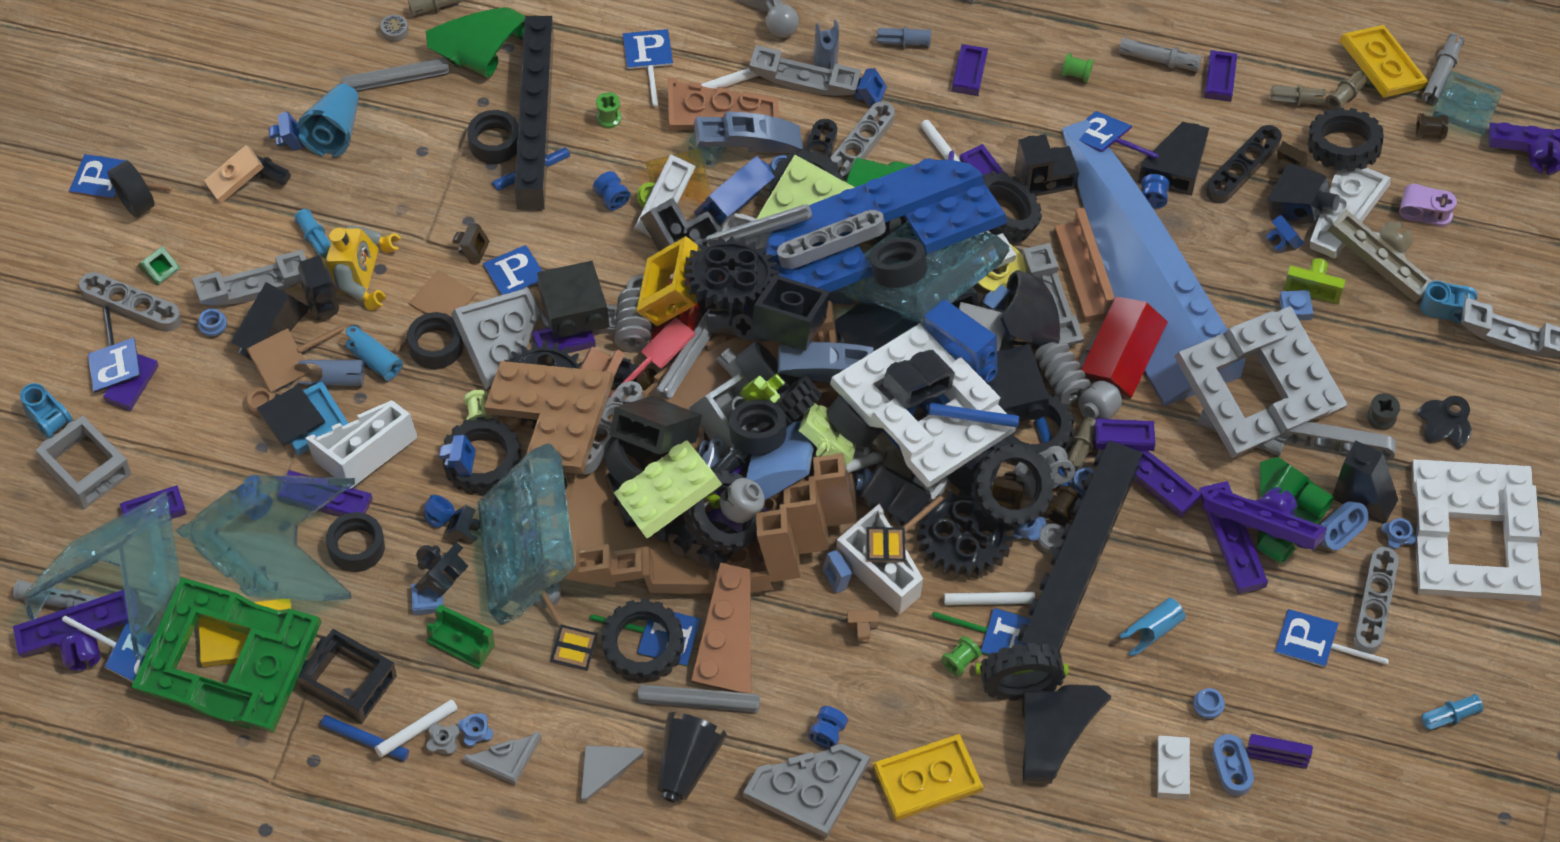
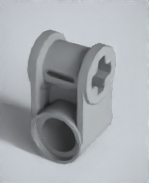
(1025, 475)

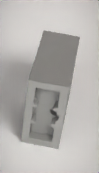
(98, 481)

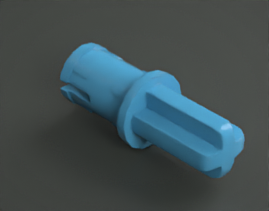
(313, 232)
(1452, 712)

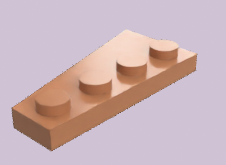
(694, 100)
(725, 646)

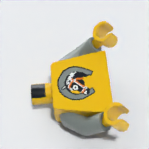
(353, 260)

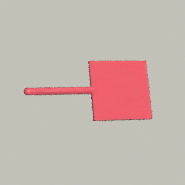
(664, 346)

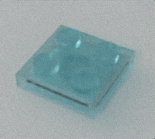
(1468, 102)

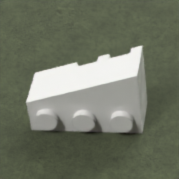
(364, 443)
(893, 582)

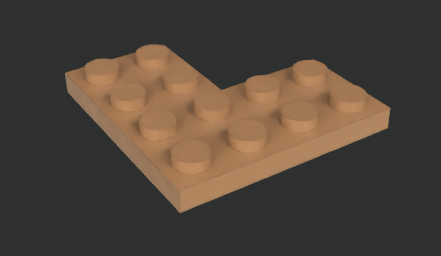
(562, 401)

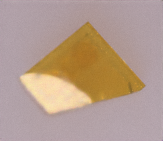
(698, 185)

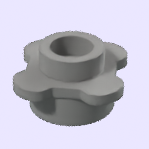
(444, 747)

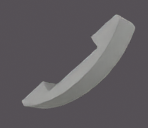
(803, 76)
(1043, 264)
(245, 286)
(1509, 332)

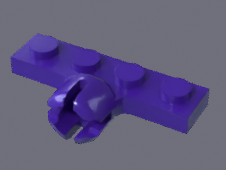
(1539, 143)
(1270, 514)
(74, 644)

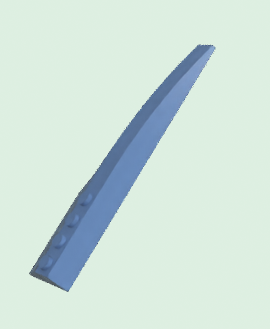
(1145, 264)

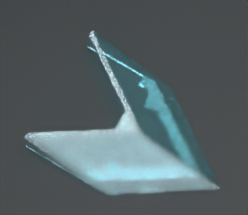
(255, 531)
(148, 560)

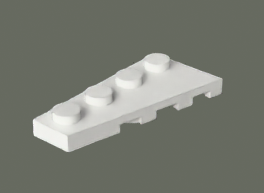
(1358, 194)

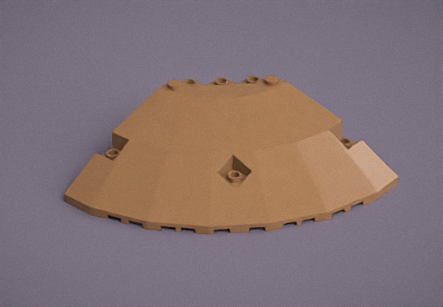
(794, 525)

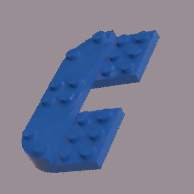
(936, 197)

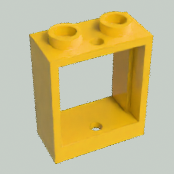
(655, 292)

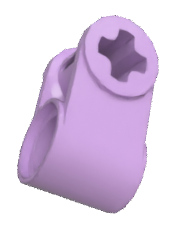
(1425, 204)

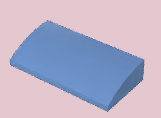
(784, 465)

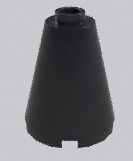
(686, 754)

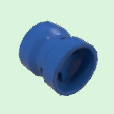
(609, 187)
(828, 726)

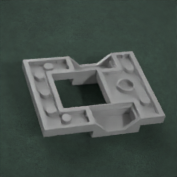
(1291, 365)

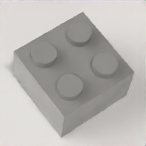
(717, 408)

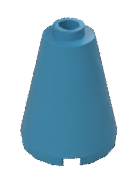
(330, 122)

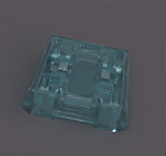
(943, 279)
(525, 534)

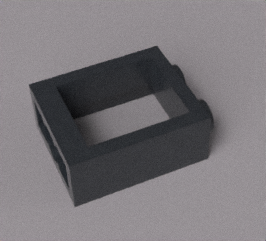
(370, 692)

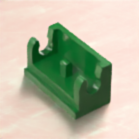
(460, 637)

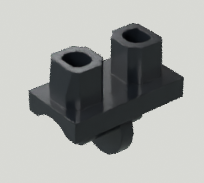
(435, 579)

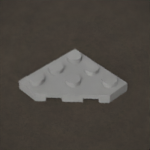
(496, 329)
(809, 786)

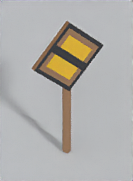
(888, 543)
(573, 645)

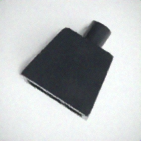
(1301, 195)

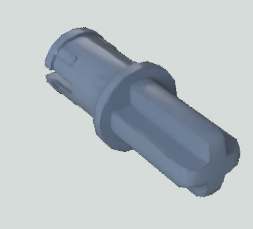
(904, 37)

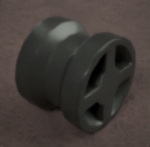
(1383, 419)

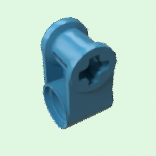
(1445, 300)
(45, 414)

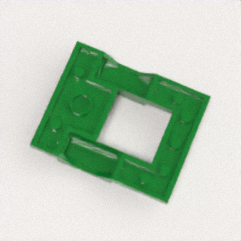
(264, 670)

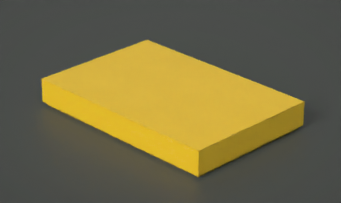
(1383, 61)
(222, 645)
(927, 777)

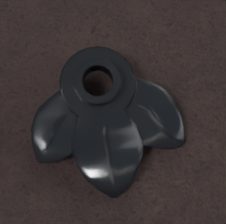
(1444, 423)

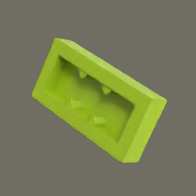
(1316, 281)

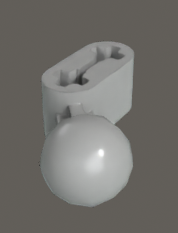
(781, 18)

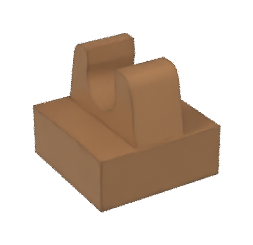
(862, 621)

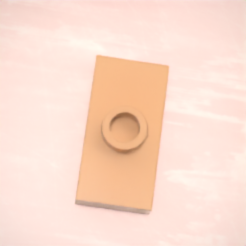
(233, 173)

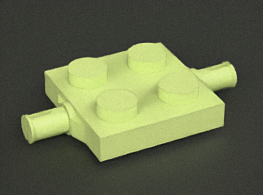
(824, 435)

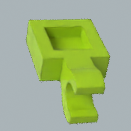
(762, 389)

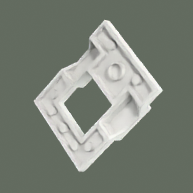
(935, 443)
(1476, 493)

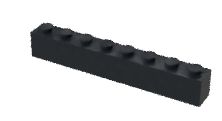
(534, 113)
(1082, 547)

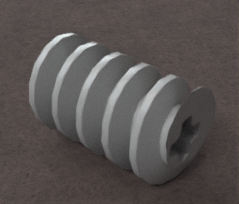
(631, 328)
(1062, 371)

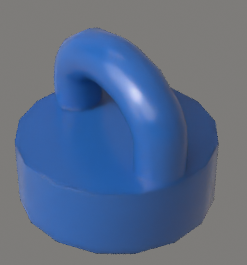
(438, 508)

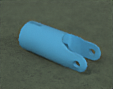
(373, 353)
(1155, 624)

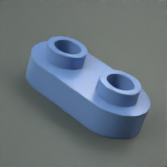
(1340, 528)
(1232, 767)

